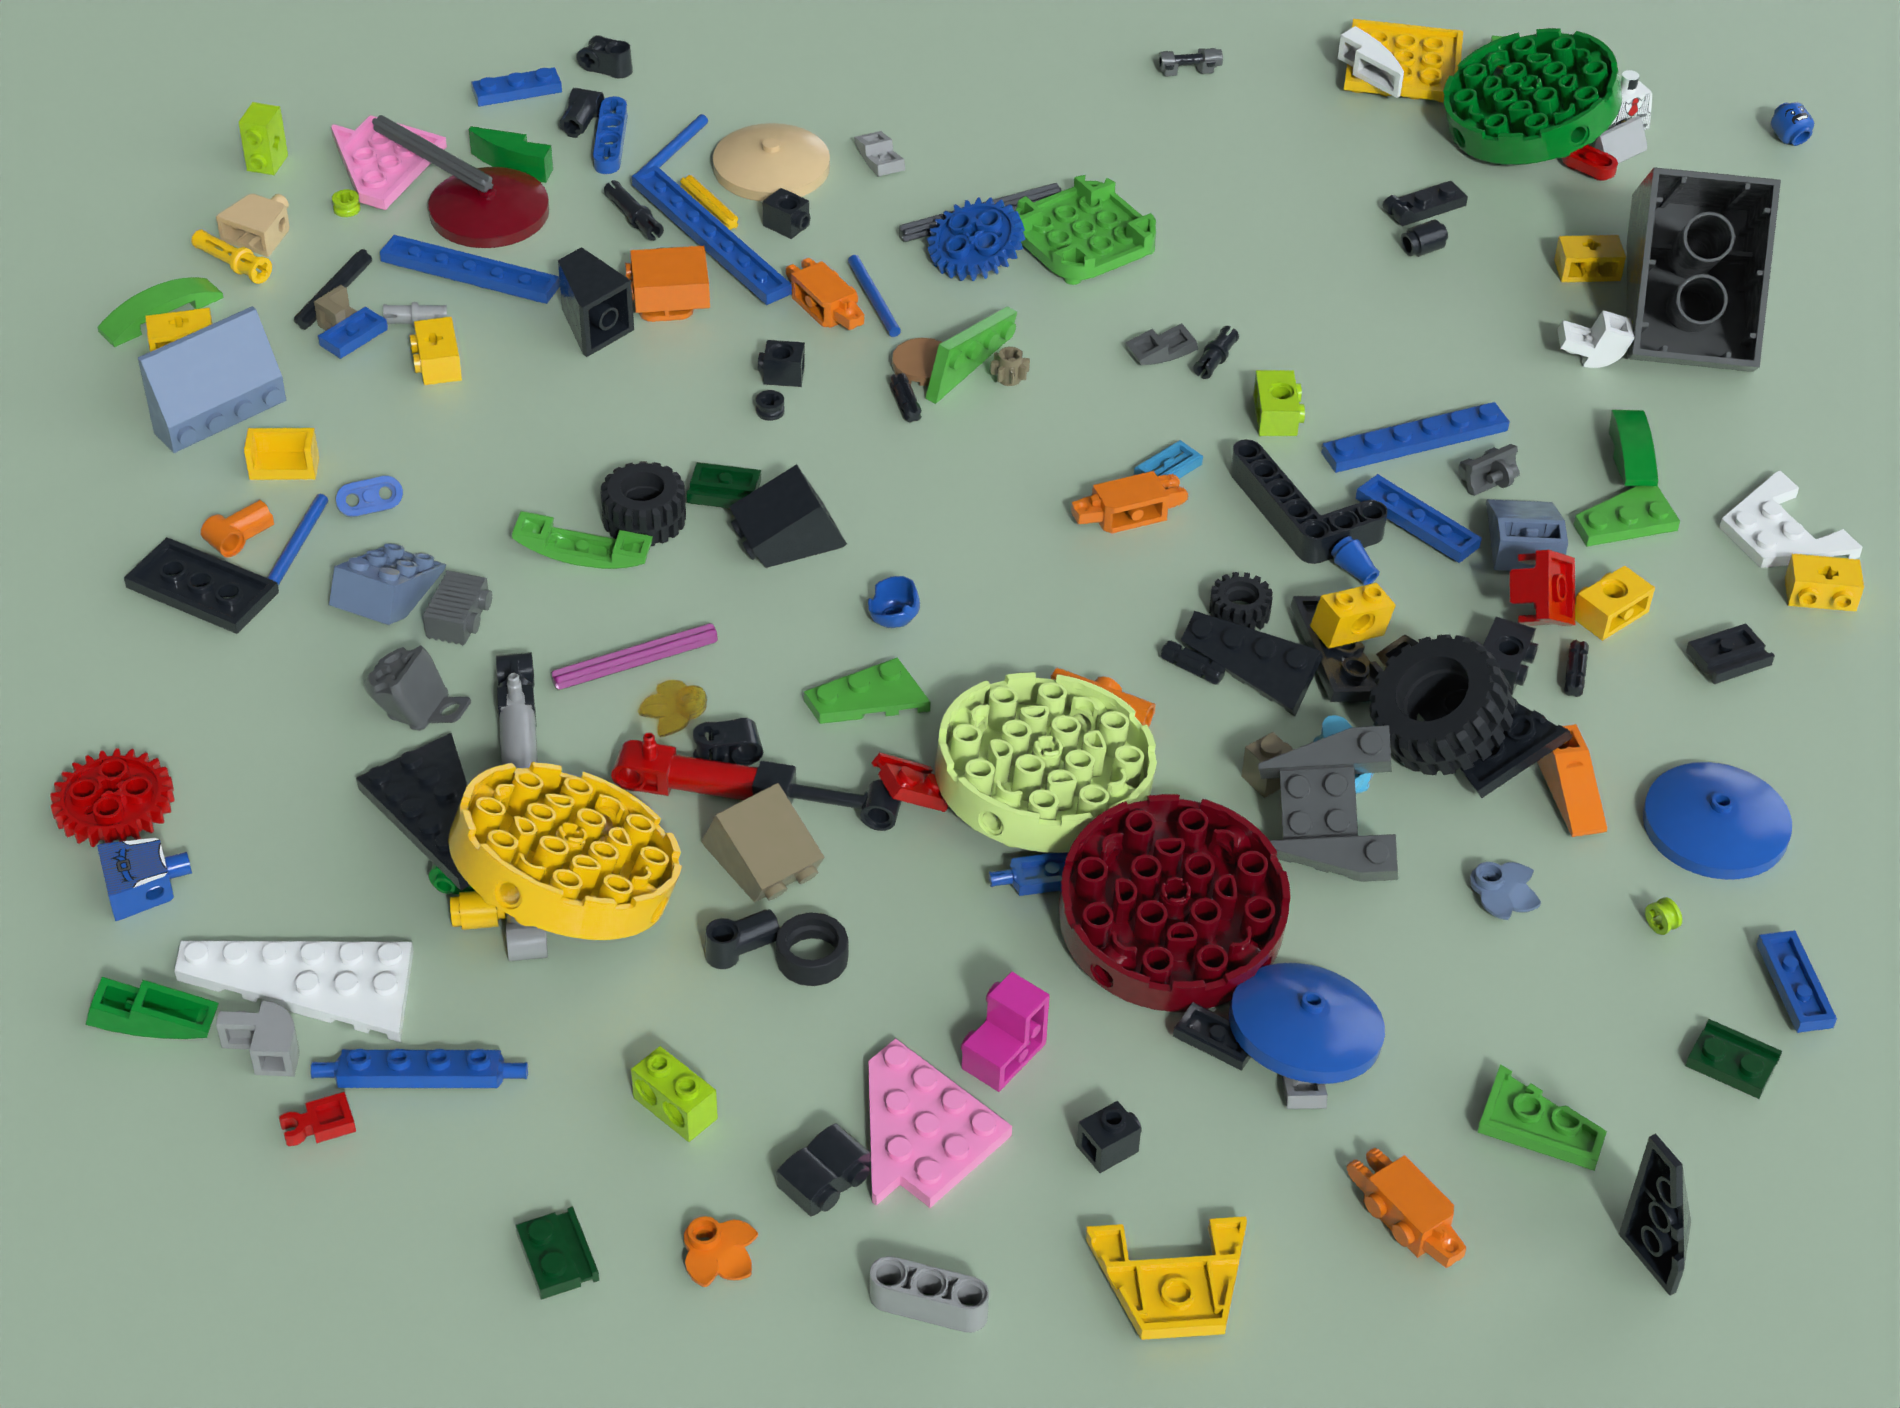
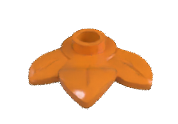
(720, 1255)

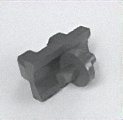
(1493, 469)

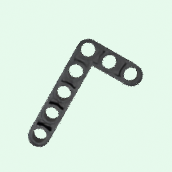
(1293, 516)

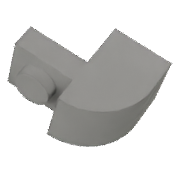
(267, 1035)

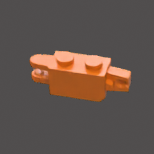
(824, 295)
(1130, 502)
(1409, 1206)

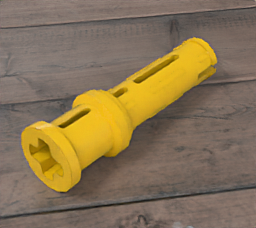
(208, 242)

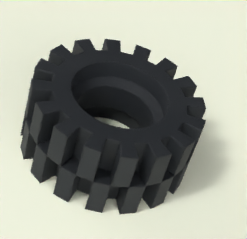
(1245, 590)

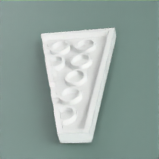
(316, 979)

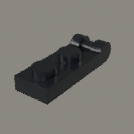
(1425, 203)

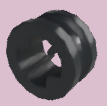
(770, 405)

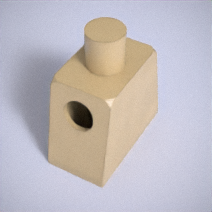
(255, 223)

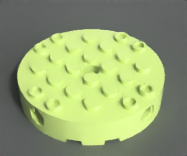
(1041, 758)

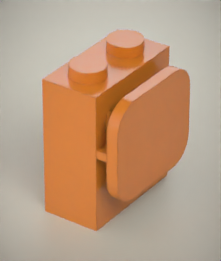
(669, 282)

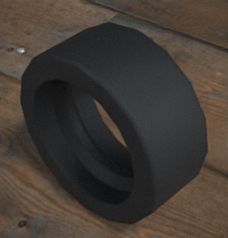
(816, 927)

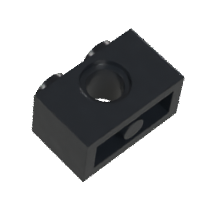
(1512, 649)

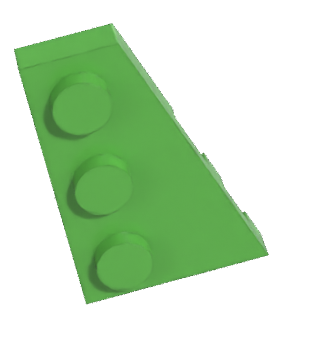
(1627, 516)
(1531, 1121)

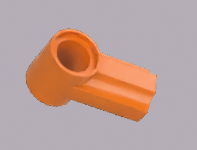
(230, 533)

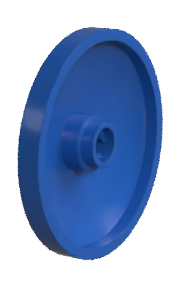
(1717, 820)
(1307, 1023)

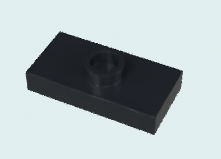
(1211, 1035)

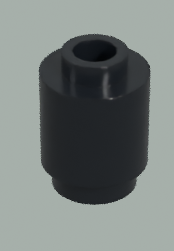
(1424, 238)

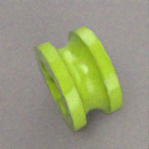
(346, 203)
(1663, 916)

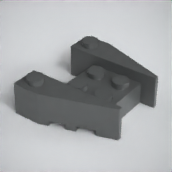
(1322, 806)

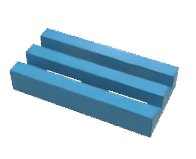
(1180, 466)

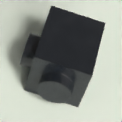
(1109, 1136)

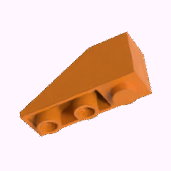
(1574, 785)

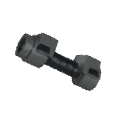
(1205, 60)

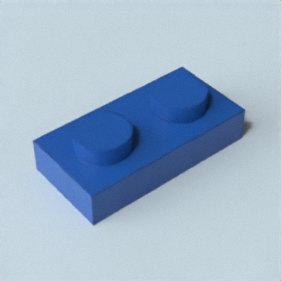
(353, 332)

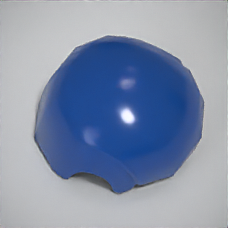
(894, 602)

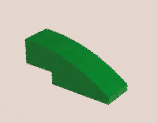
(511, 151)
(1633, 448)
(150, 1011)

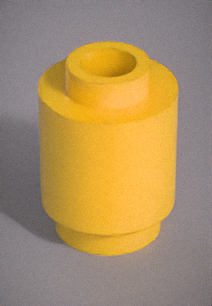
(472, 912)

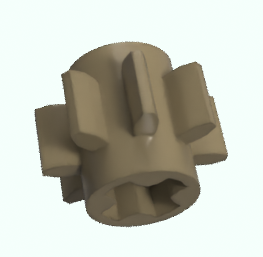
(1010, 366)

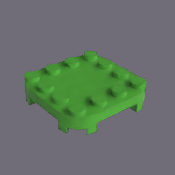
(1085, 230)

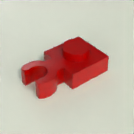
(324, 1119)

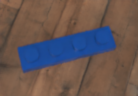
(1421, 519)

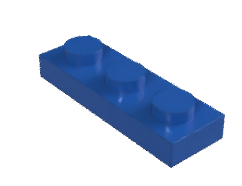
(516, 86)
(1796, 981)

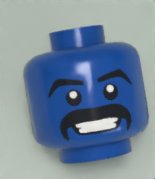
(1792, 123)

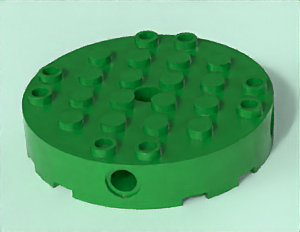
(1533, 97)

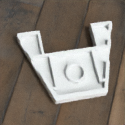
(1772, 535)

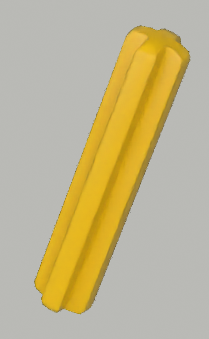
(709, 201)

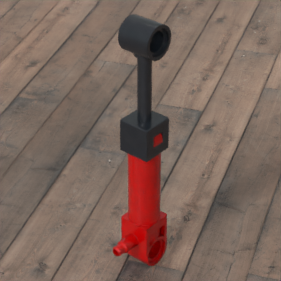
(658, 769)

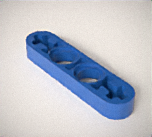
(610, 135)

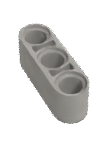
(943, 1308)

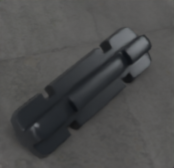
(905, 397)
(1193, 662)
(1576, 668)

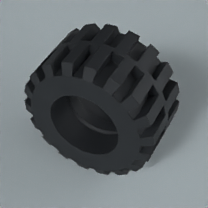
(644, 501)

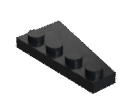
(1265, 662)
(1343, 669)

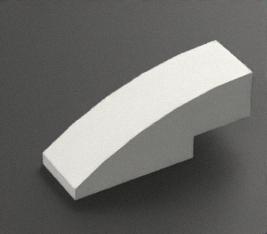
(1371, 61)

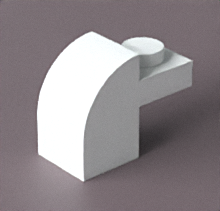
(1600, 344)

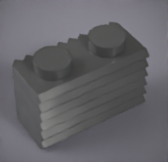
(457, 607)

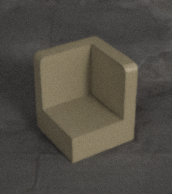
(333, 308)

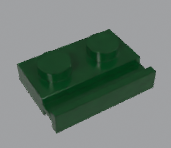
(721, 484)
(1733, 1058)
(557, 1253)

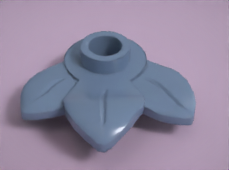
(1504, 888)

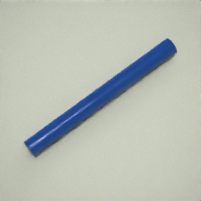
(677, 143)
(874, 296)
(298, 538)

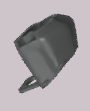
(412, 689)

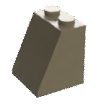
(763, 844)

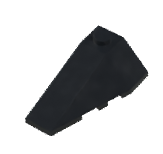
(1659, 1215)

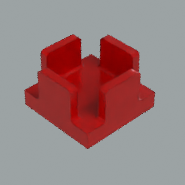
(1546, 585)

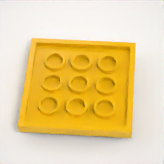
(1423, 52)

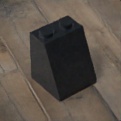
(594, 300)
(785, 521)

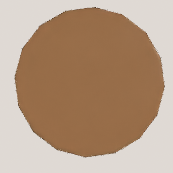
(916, 359)

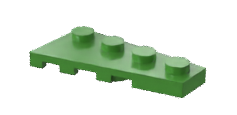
(968, 350)

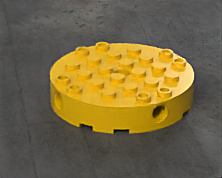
(554, 857)

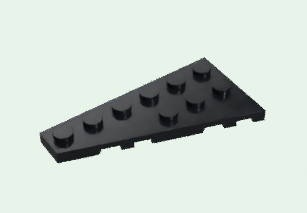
(1524, 744)
(422, 798)

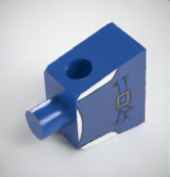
(139, 875)

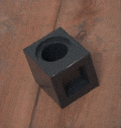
(786, 213)
(783, 363)

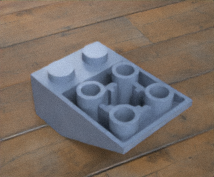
(1522, 529)
(384, 583)

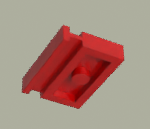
(910, 781)

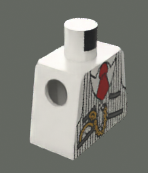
(1635, 100)

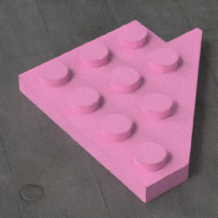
(378, 165)
(924, 1127)

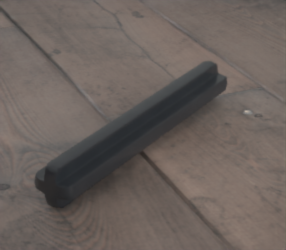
(343, 277)

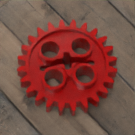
(112, 797)

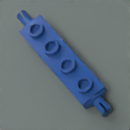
(1032, 874)
(419, 1069)

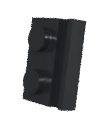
(1730, 653)

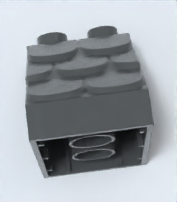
(1700, 267)

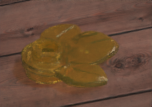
(674, 706)

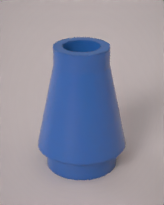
(1353, 558)

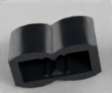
(824, 1170)

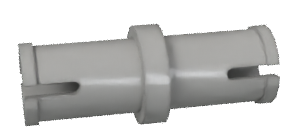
(409, 313)

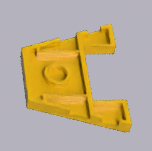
(1173, 1293)

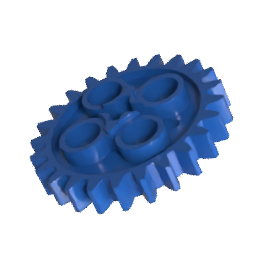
(976, 239)

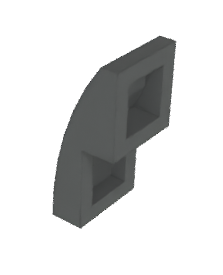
(1161, 348)

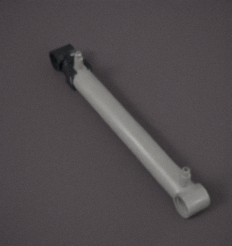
(519, 747)

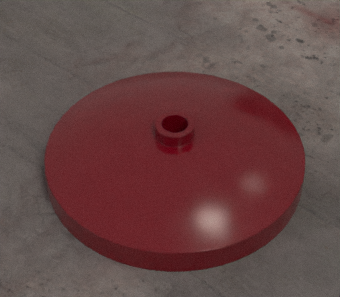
(491, 219)

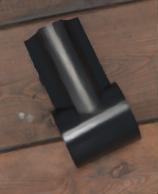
(581, 109)
(730, 938)

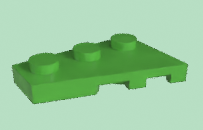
(872, 690)

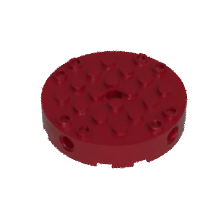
(1173, 902)

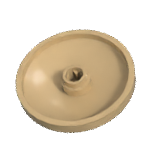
(771, 157)

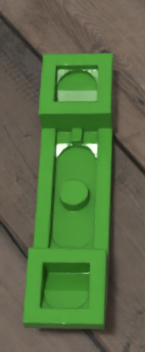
(125, 321)
(580, 548)

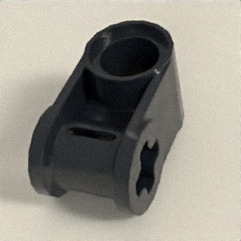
(606, 57)
(729, 741)

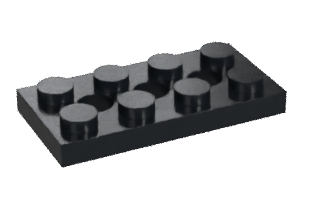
(198, 569)

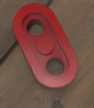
(1592, 162)

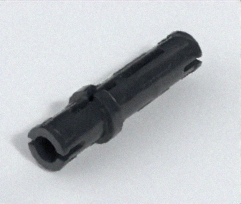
(639, 215)

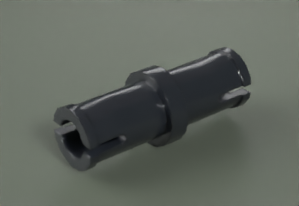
(1216, 352)

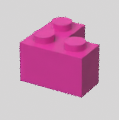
(1010, 1034)

